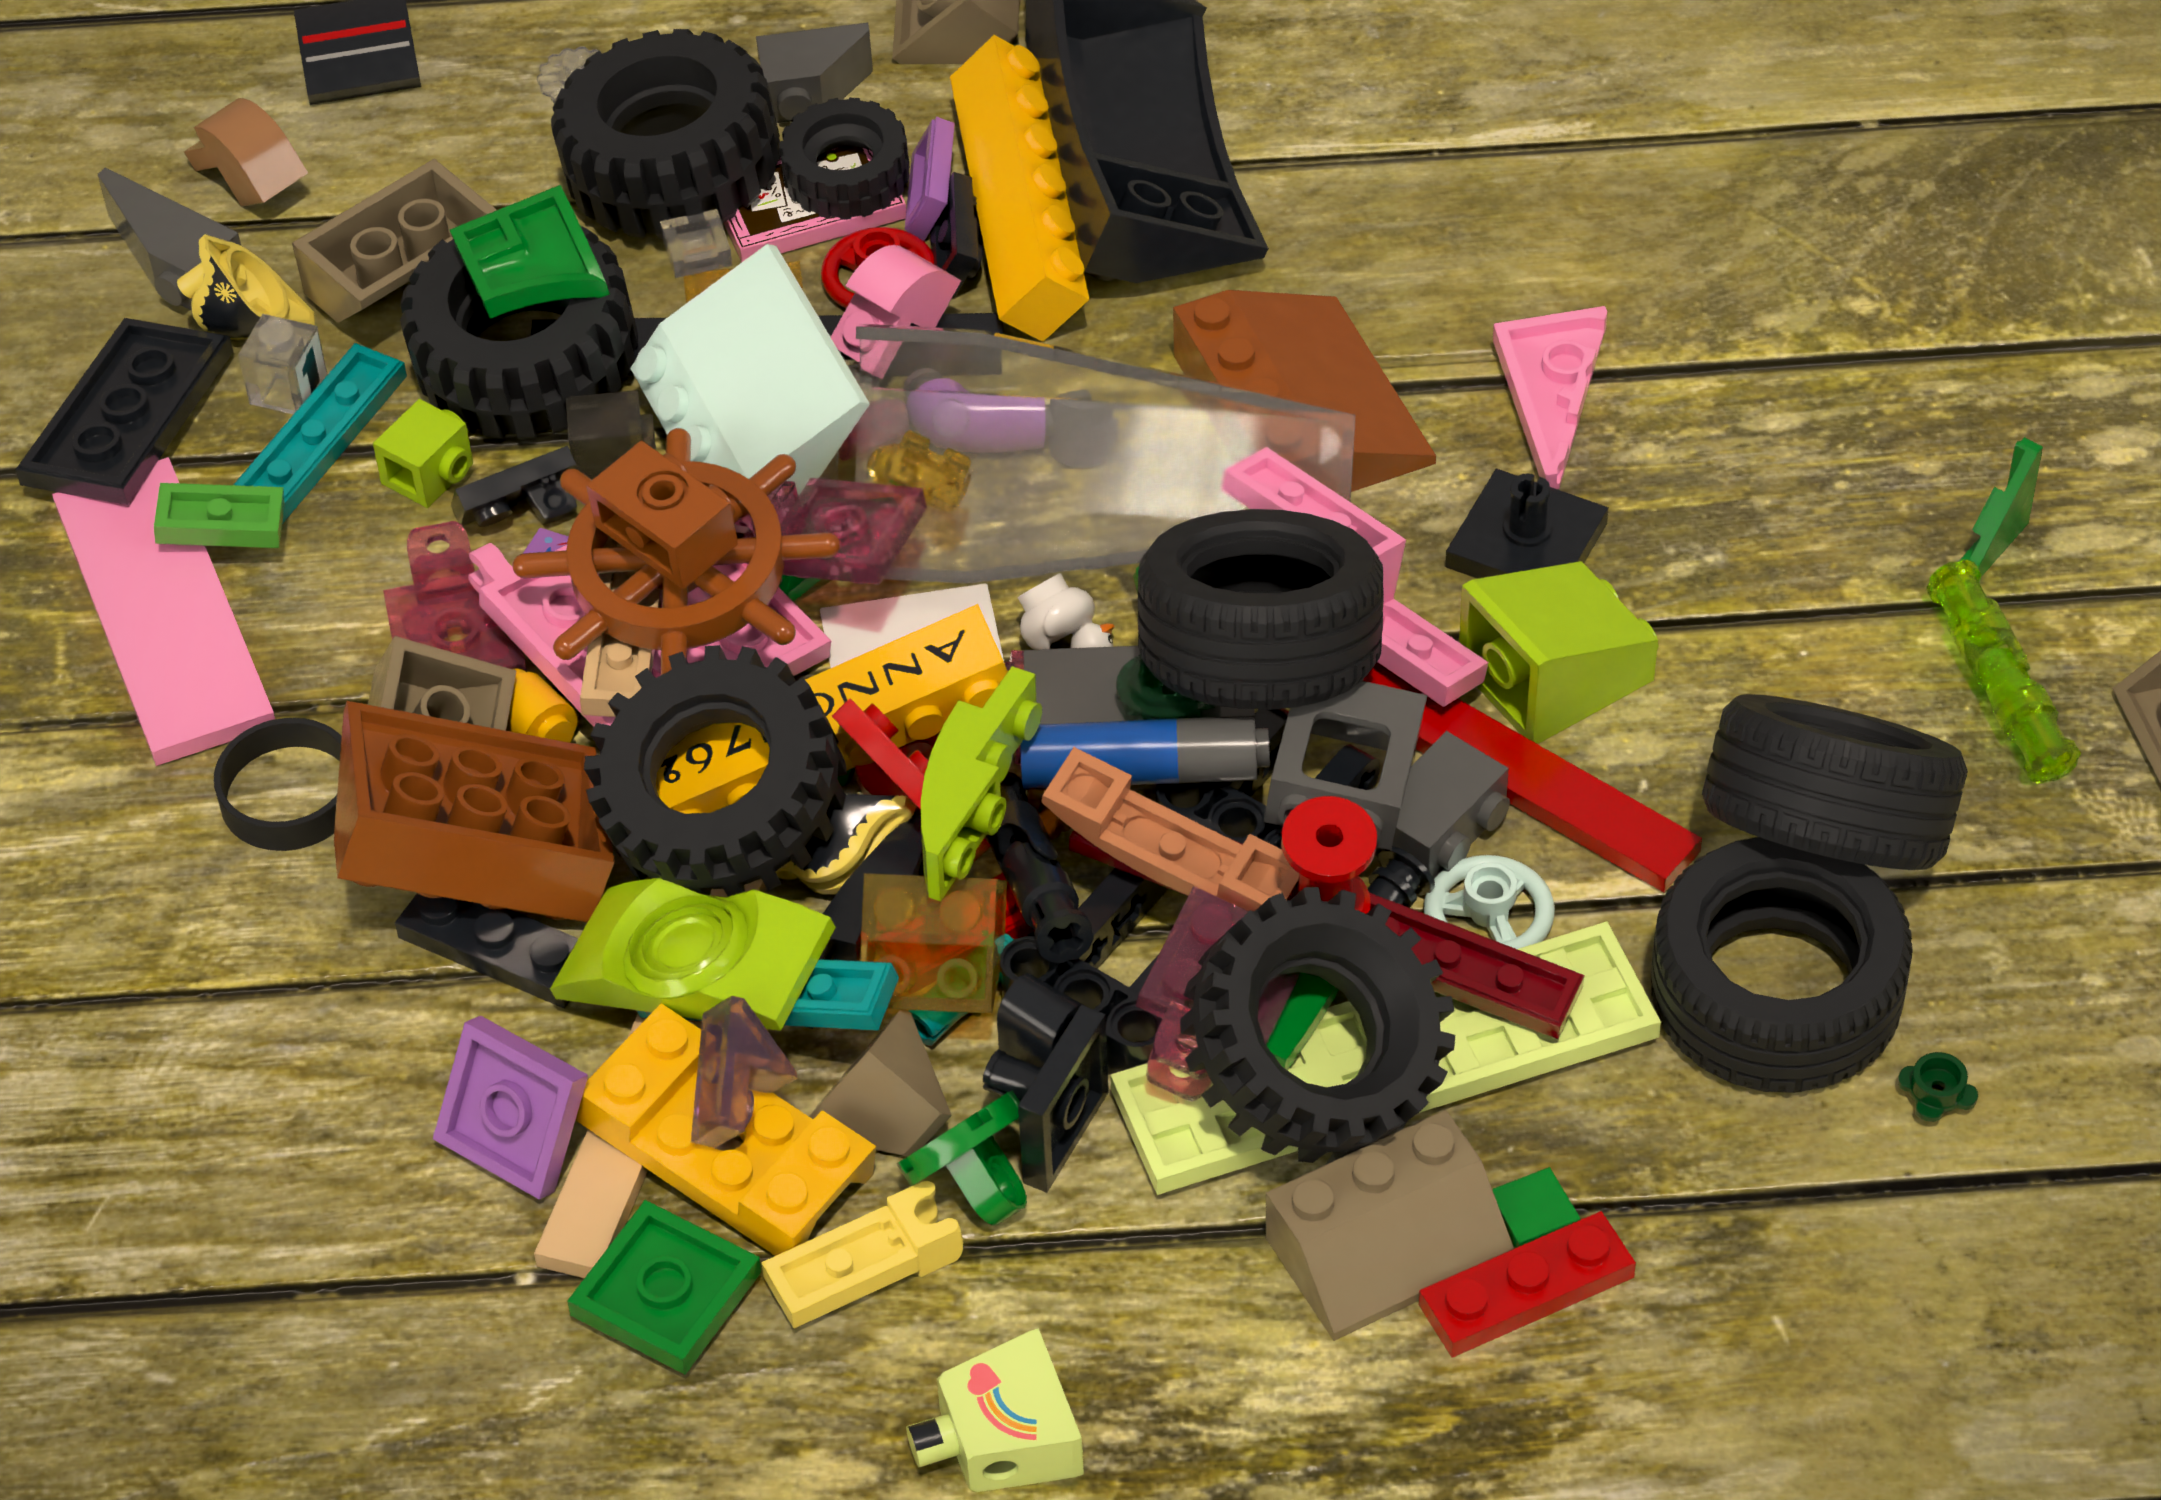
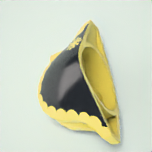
(235, 289)
(856, 834)

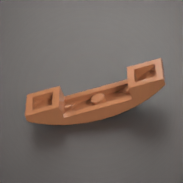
(1161, 842)

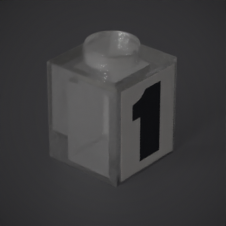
(282, 363)

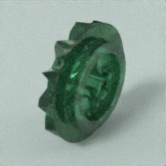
(1142, 695)

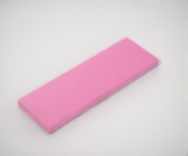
(165, 623)

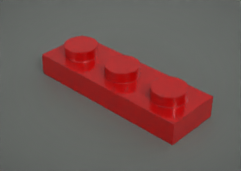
(873, 734)
(1526, 1284)

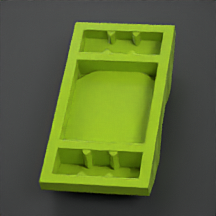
(693, 951)

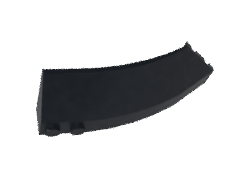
(1140, 138)

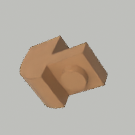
(247, 151)

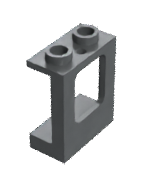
(1364, 716)

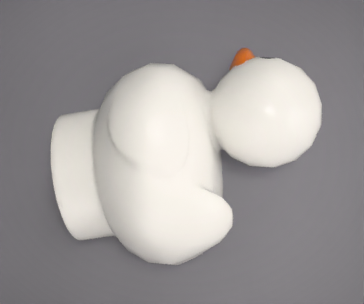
(1056, 612)

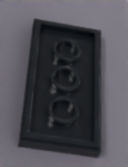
(124, 411)

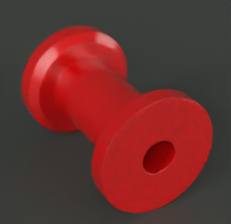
(1329, 846)

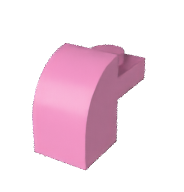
(893, 290)

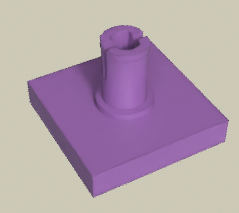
(510, 1107)

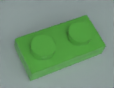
(219, 515)

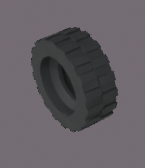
(844, 125)

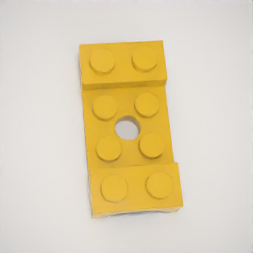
(765, 1187)

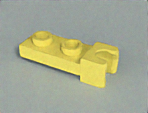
(864, 1255)

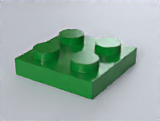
(664, 1286)

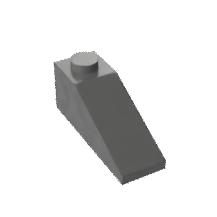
(159, 232)

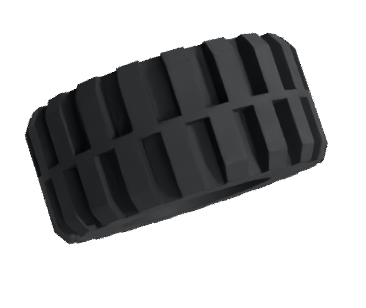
(665, 131)
(522, 381)

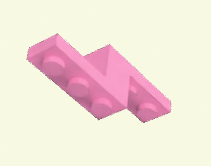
(1409, 643)

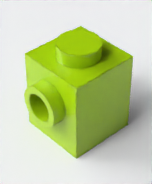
(423, 453)

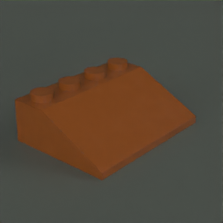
(1308, 354)
(468, 814)

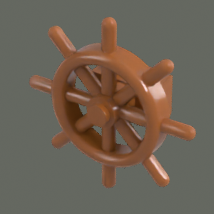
(673, 529)

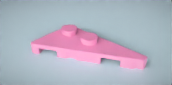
(1549, 375)

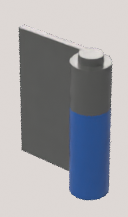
(1084, 713)

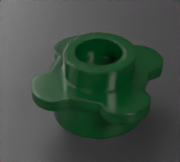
(1941, 1071)

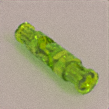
(2015, 699)

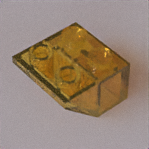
(939, 949)

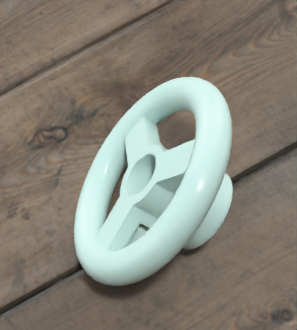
(1489, 895)

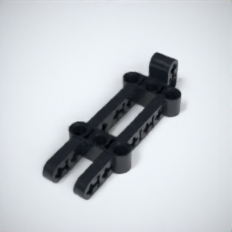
(1045, 995)

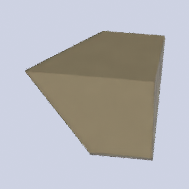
(890, 1091)

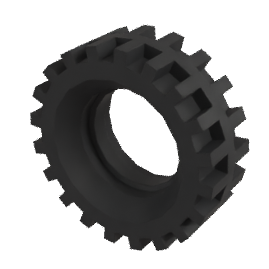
(762, 827)
(1378, 979)

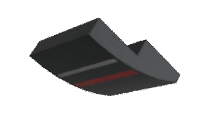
(356, 49)

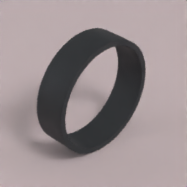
(261, 740)

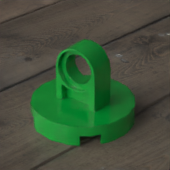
(975, 1161)

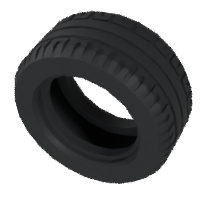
(1260, 608)
(1834, 782)
(1763, 1038)

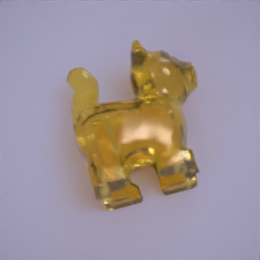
(914, 465)

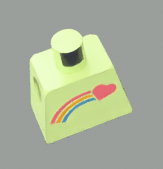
(1003, 1419)

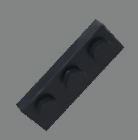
(489, 941)

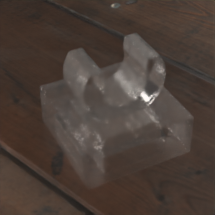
(696, 243)

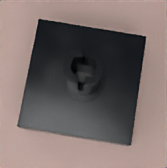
(1524, 528)
(1057, 1098)

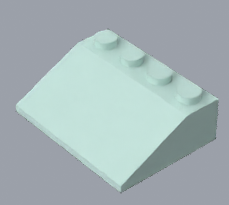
(752, 374)

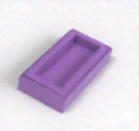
(929, 177)

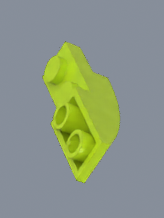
(964, 777)

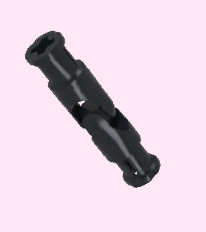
(1037, 878)

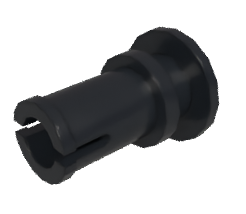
(1400, 877)

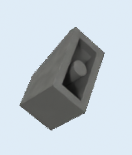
(813, 66)

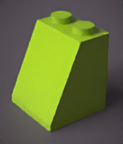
(1554, 645)

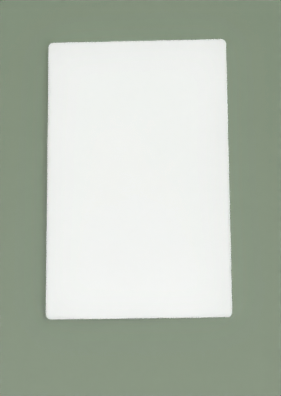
(873, 623)

